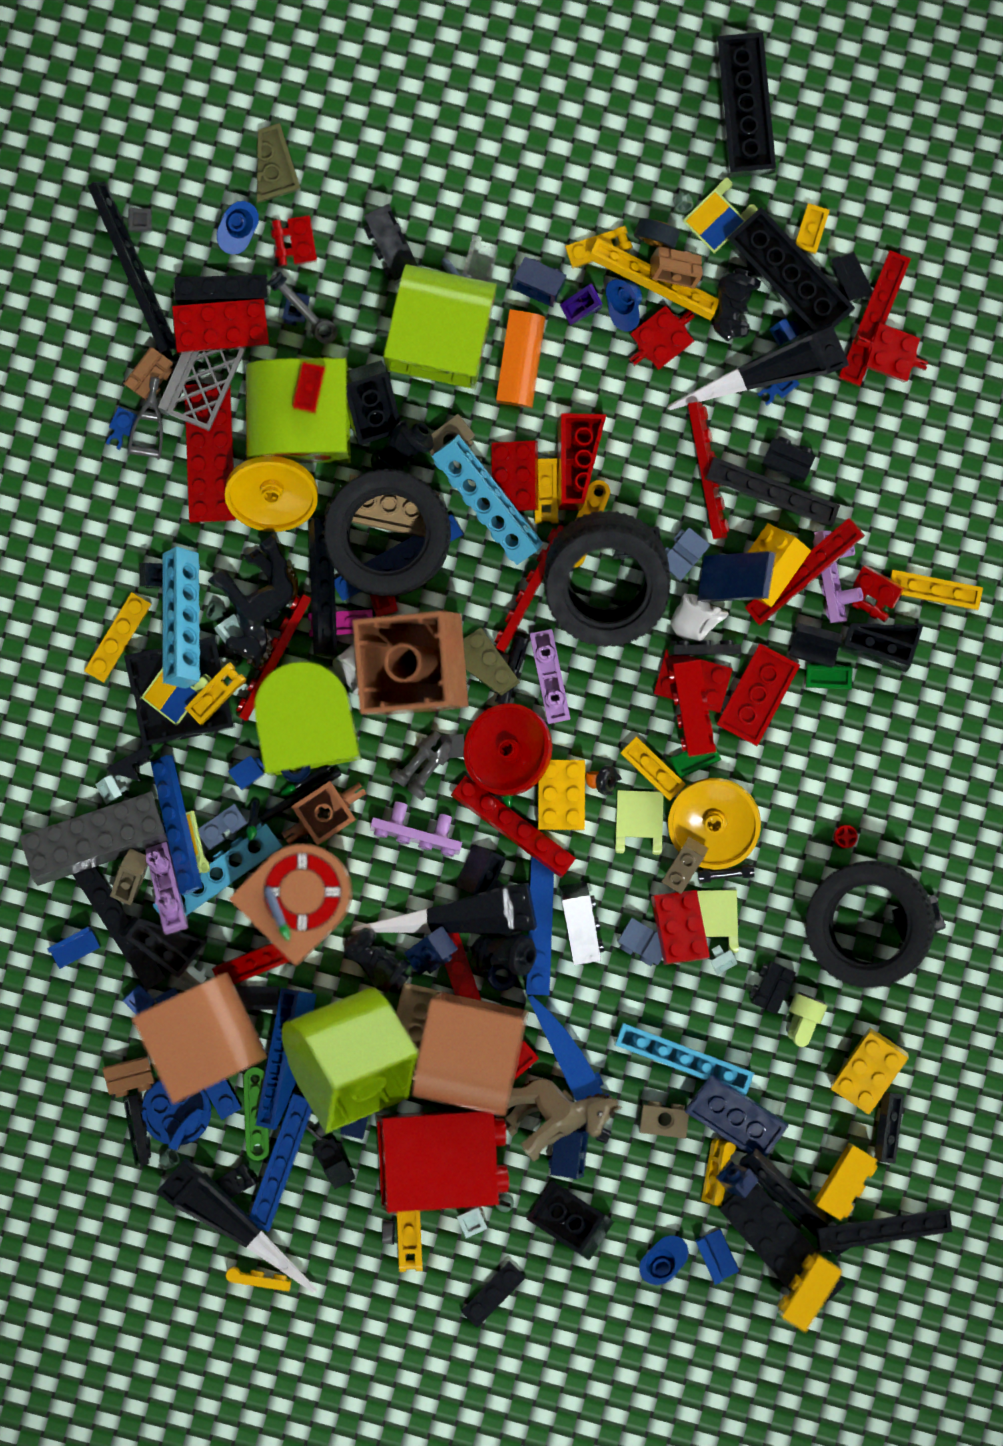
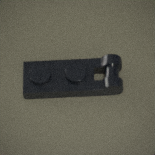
(230, 1185)

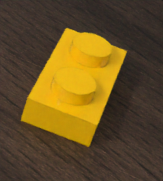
(812, 228)

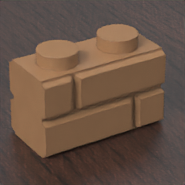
(676, 267)
(150, 365)
(129, 1075)

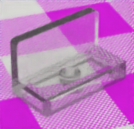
(480, 260)

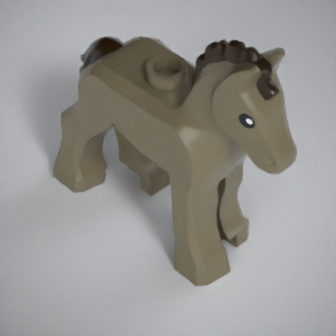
(559, 1112)

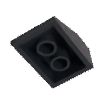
(570, 1220)

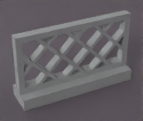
(181, 376)

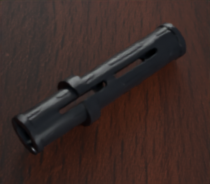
(514, 662)

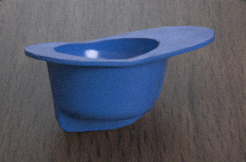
(237, 227)
(624, 303)
(664, 1260)

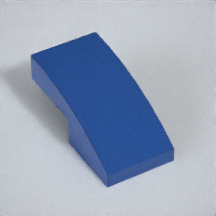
(191, 1123)

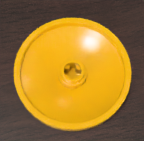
(271, 493)
(718, 817)

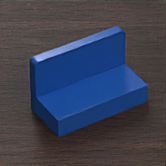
(74, 947)
(717, 1256)

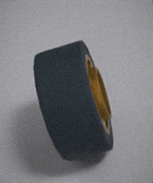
(656, 233)

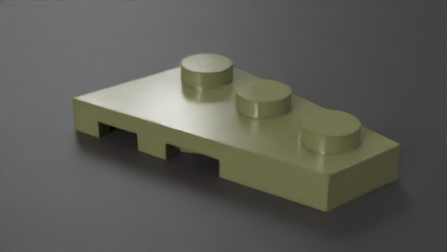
(275, 168)
(487, 664)

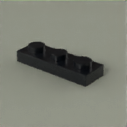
(703, 648)
(889, 1127)
(137, 1130)
(493, 1294)

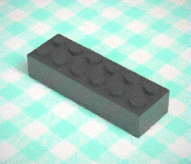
(93, 838)

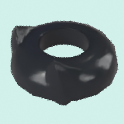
(602, 778)

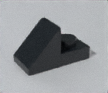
(151, 575)
(126, 766)
(333, 1163)

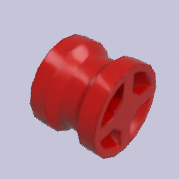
(849, 835)

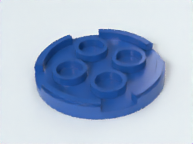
(165, 1118)

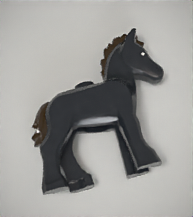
(260, 605)

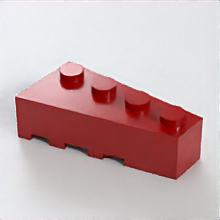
(577, 449)
(693, 708)

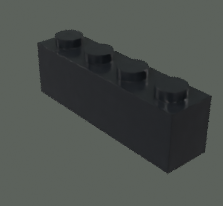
(220, 289)

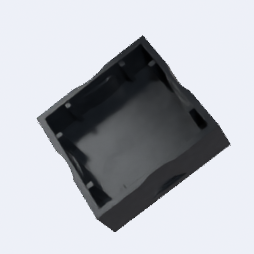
(155, 727)

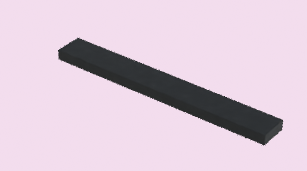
(132, 266)

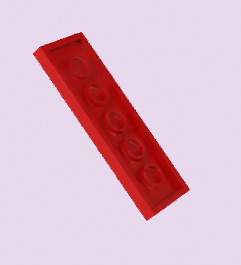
(209, 458)

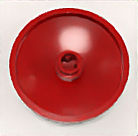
(507, 749)

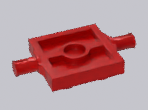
(661, 337)
(891, 352)

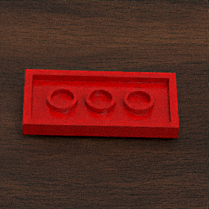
(220, 326)
(758, 695)

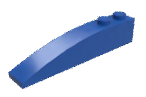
(542, 897)
(568, 1054)
(278, 1076)

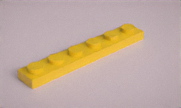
(640, 273)

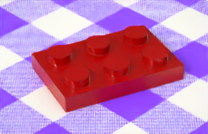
(517, 472)
(715, 679)
(680, 927)

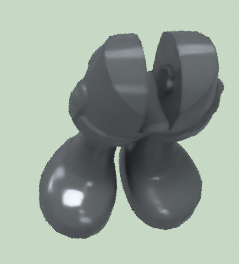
(434, 759)

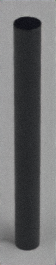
(293, 799)

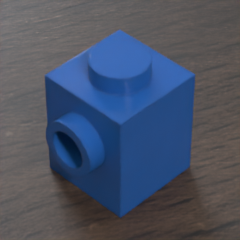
(247, 772)

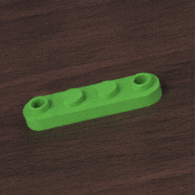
(253, 1133)

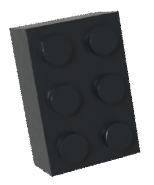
(370, 402)

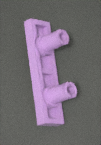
(832, 587)
(550, 676)
(405, 835)
(166, 888)

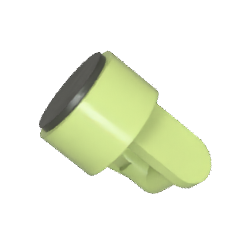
(807, 1013)

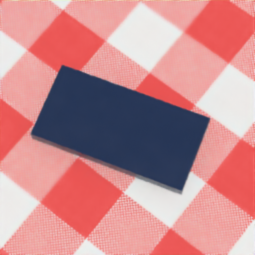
(736, 577)
(736, 1116)

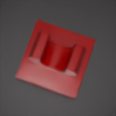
(383, 605)

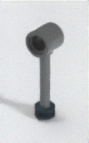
(278, 282)

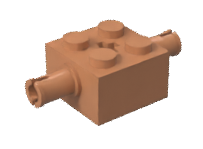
(322, 828)

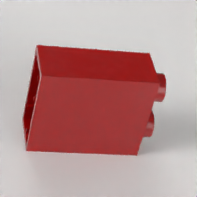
(440, 1160)

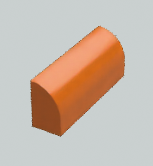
(520, 359)

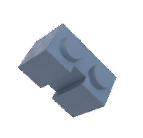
(685, 553)
(213, 831)
(641, 940)

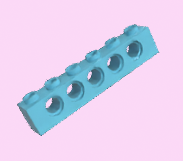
(486, 487)
(181, 617)
(269, 845)
(682, 1057)

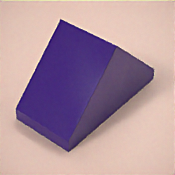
(581, 304)

